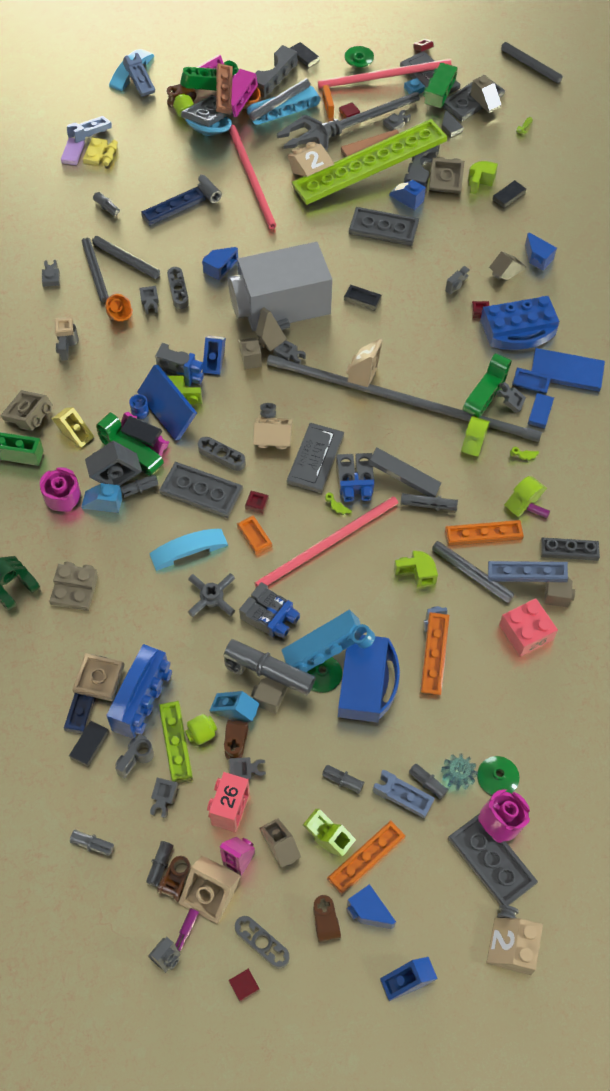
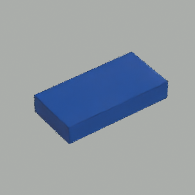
(531, 380)
(540, 410)

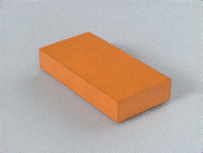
(328, 101)
(254, 535)

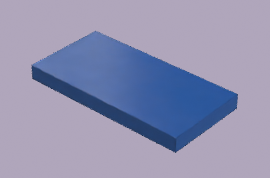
(569, 369)
(167, 402)

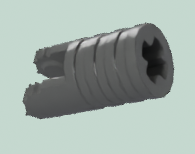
(209, 189)

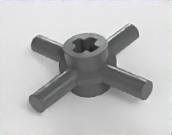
(211, 595)

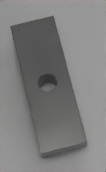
(578, 549)

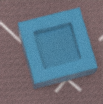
(414, 86)

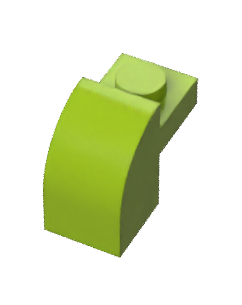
(481, 173)
(192, 394)
(475, 436)
(524, 493)
(421, 565)
(327, 834)

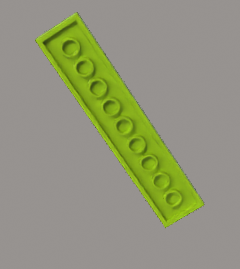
(369, 161)

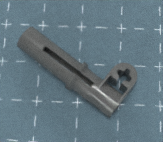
(240, 656)

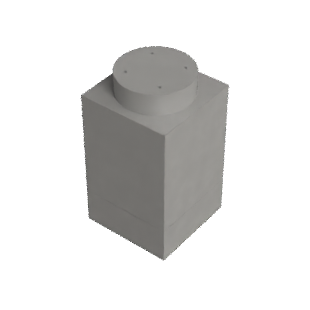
(285, 281)

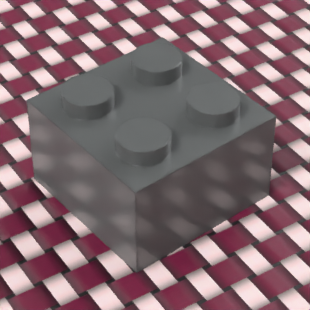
(113, 464)

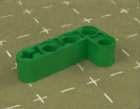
(203, 77)
(488, 385)
(110, 429)

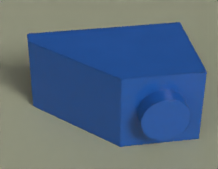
(409, 193)
(539, 251)
(219, 262)
(213, 354)
(369, 909)
(408, 978)

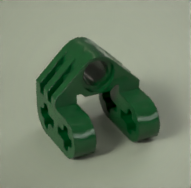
(10, 569)

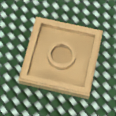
(98, 677)

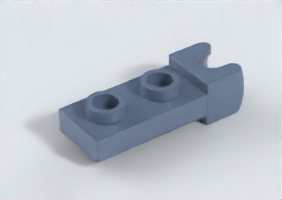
(139, 75)
(88, 128)
(403, 794)

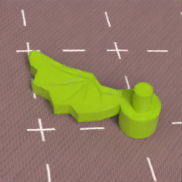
(520, 130)
(524, 455)
(338, 507)

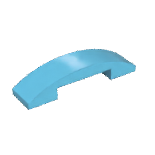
(121, 77)
(187, 545)

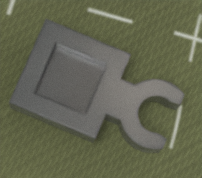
(396, 121)
(50, 274)
(455, 281)
(149, 298)
(289, 351)
(512, 396)
(243, 767)
(164, 793)

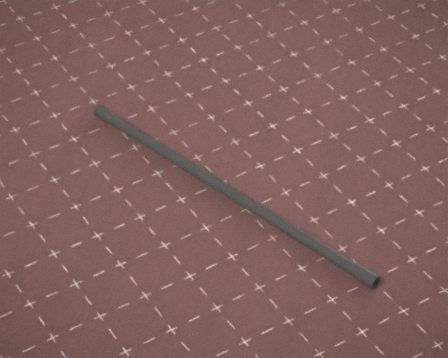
(281, 363)

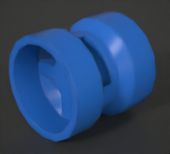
(139, 406)

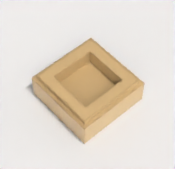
(64, 327)

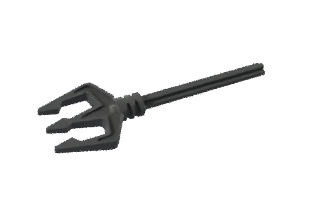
(321, 132)

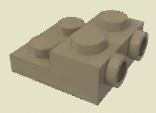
(446, 175)
(27, 410)
(73, 586)

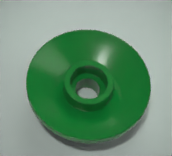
(359, 56)
(330, 679)
(491, 782)

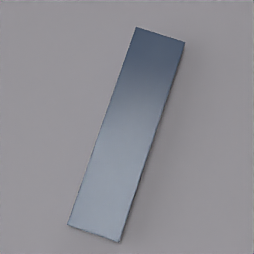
(527, 571)

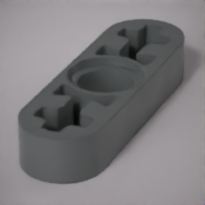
(178, 282)
(225, 460)
(261, 951)

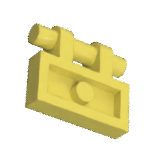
(96, 150)

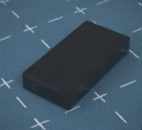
(305, 55)
(509, 194)
(362, 297)
(141, 431)
(89, 743)

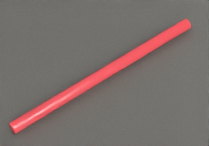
(382, 74)
(252, 177)
(327, 542)

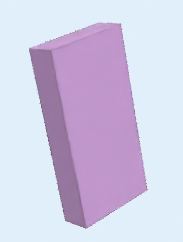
(72, 152)

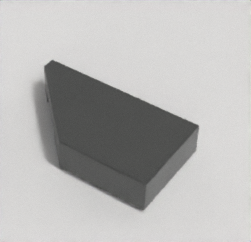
(451, 125)

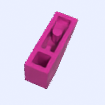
(243, 86)
(237, 854)

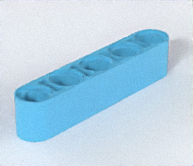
(302, 101)

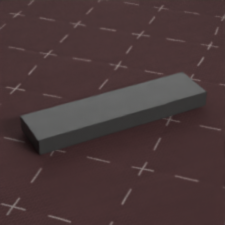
(404, 473)

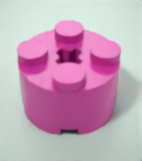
(60, 489)
(504, 815)

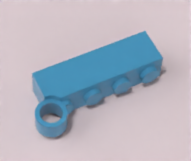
(328, 641)

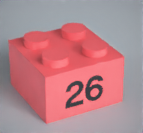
(528, 627)
(229, 802)

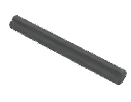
(531, 62)
(280, 99)
(126, 257)
(95, 270)
(472, 571)

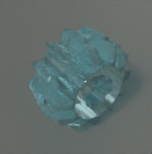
(456, 777)

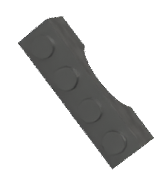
(284, 61)
(415, 169)

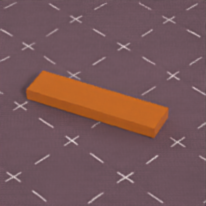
(484, 532)
(434, 653)
(366, 857)

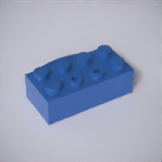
(520, 323)
(367, 680)
(139, 691)

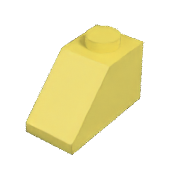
(73, 426)

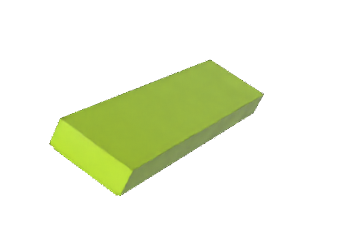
(175, 742)

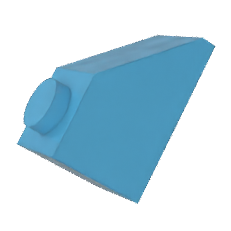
(103, 498)
(235, 706)

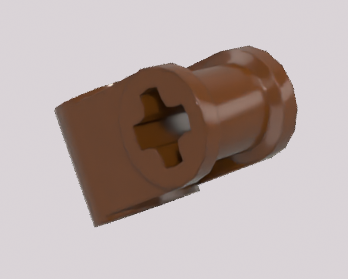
(177, 90)
(235, 737)
(174, 879)
(326, 922)

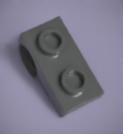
(62, 347)
(126, 763)
(165, 954)

